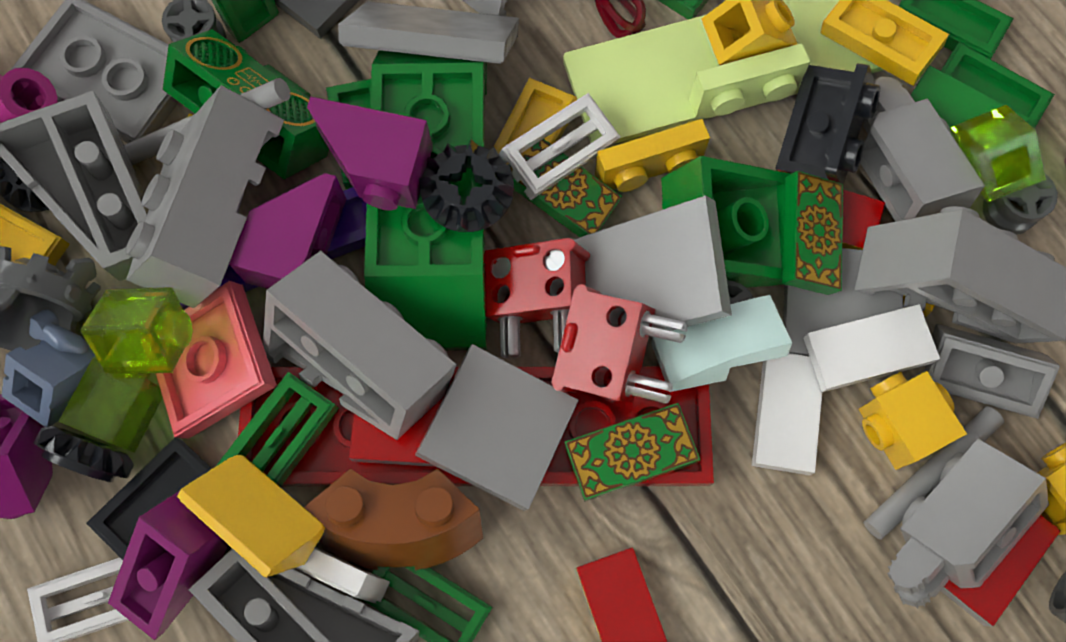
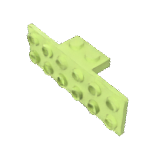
(674, 77)

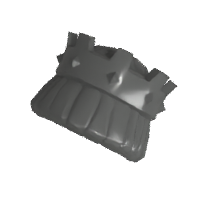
(36, 286)

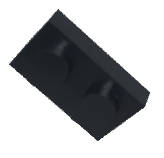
(828, 122)

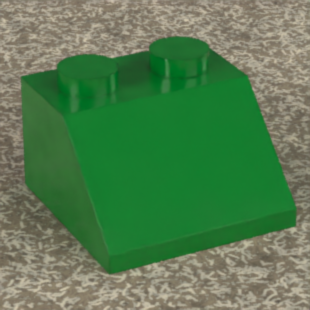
(747, 211)

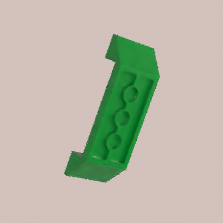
(409, 258)

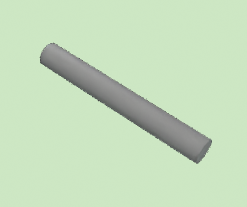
(928, 476)

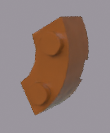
(398, 523)

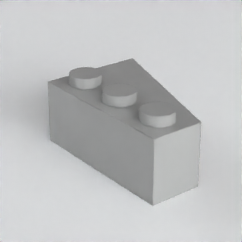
(80, 173)
(198, 197)
(970, 270)
(355, 345)
(289, 608)

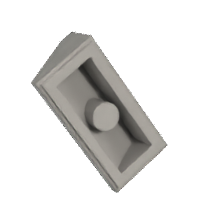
(992, 371)

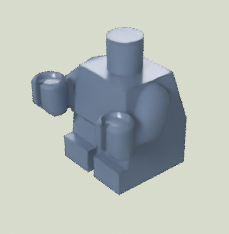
(46, 375)

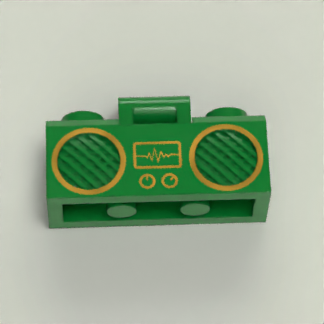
(208, 60)

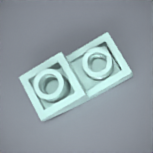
(713, 347)

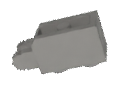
(915, 156)
(966, 523)

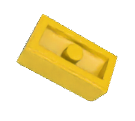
(253, 516)

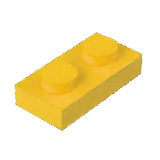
(885, 36)
(634, 162)

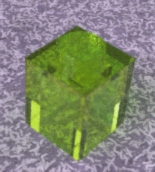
(1001, 151)
(138, 330)
(113, 406)

